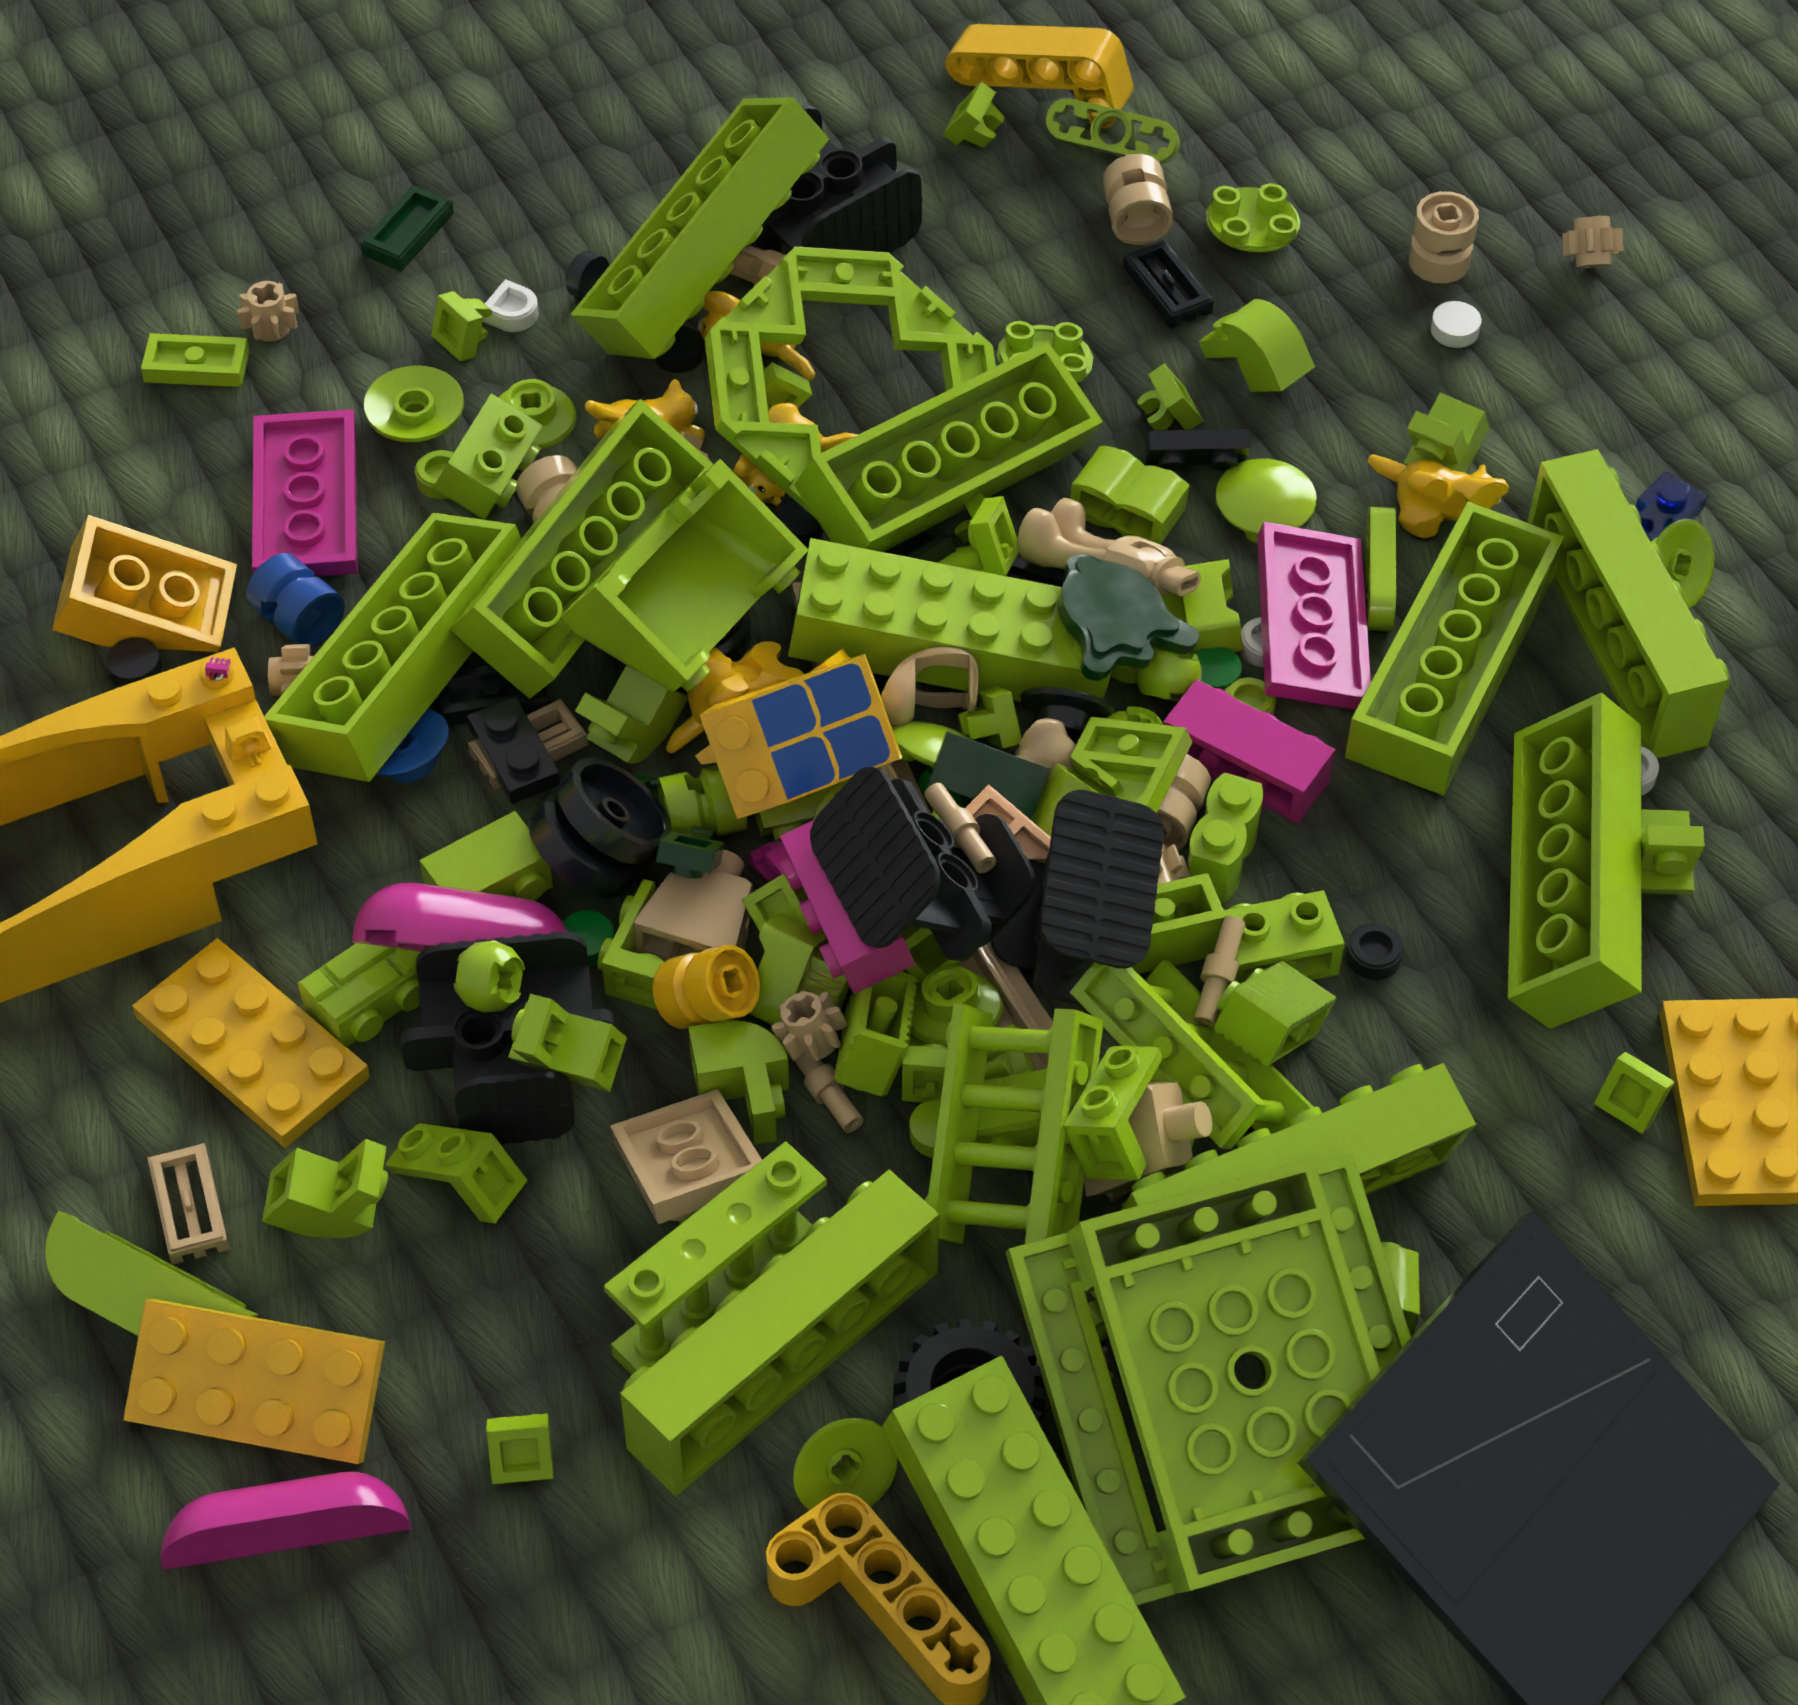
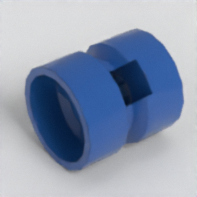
(295, 600)

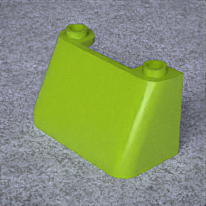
(687, 580)

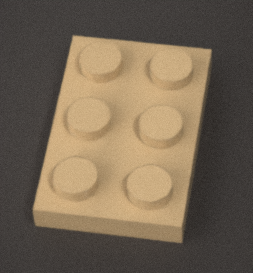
(684, 1154)

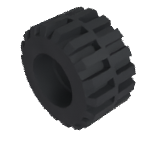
(962, 1350)

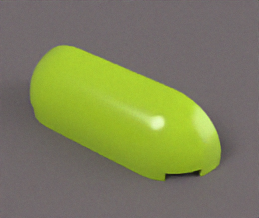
(118, 1276)

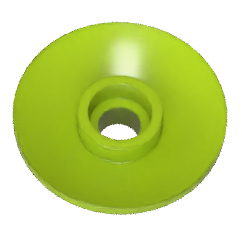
(413, 403)

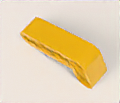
(1045, 58)
(887, 1605)

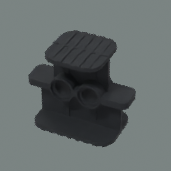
(849, 201)
(901, 867)
(1090, 894)
(489, 1087)

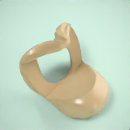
(900, 691)

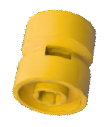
(706, 987)

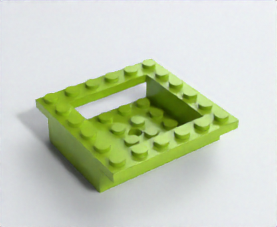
(1185, 1288)

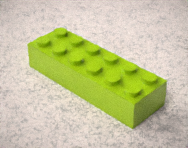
(701, 227)
(948, 451)
(575, 539)
(906, 604)
(1629, 605)
(1454, 648)
(389, 651)
(1576, 863)
(1388, 1131)
(779, 1331)
(1027, 1545)

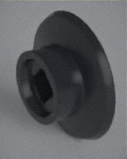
(1066, 705)

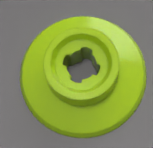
(546, 406)
(1688, 557)
(943, 988)
(864, 1473)

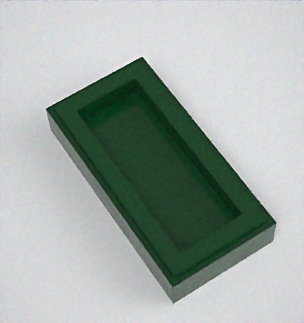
(407, 228)
(970, 766)

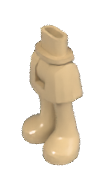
(1055, 536)

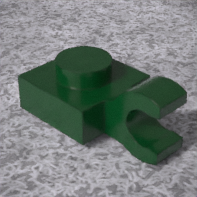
(692, 852)

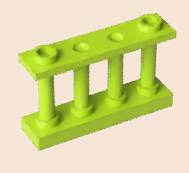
(1202, 1063)
(1058, 1175)
(712, 1255)

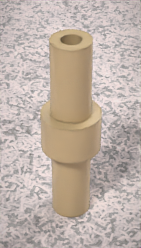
(962, 827)
(1219, 970)
(825, 1089)

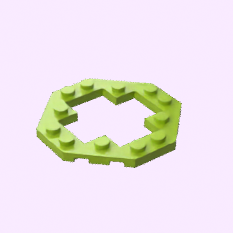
(775, 315)

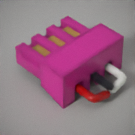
(218, 667)

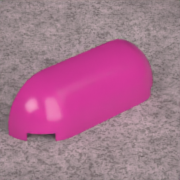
(426, 915)
(282, 1518)

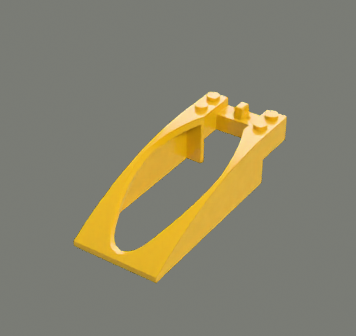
(166, 875)

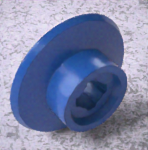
(418, 751)

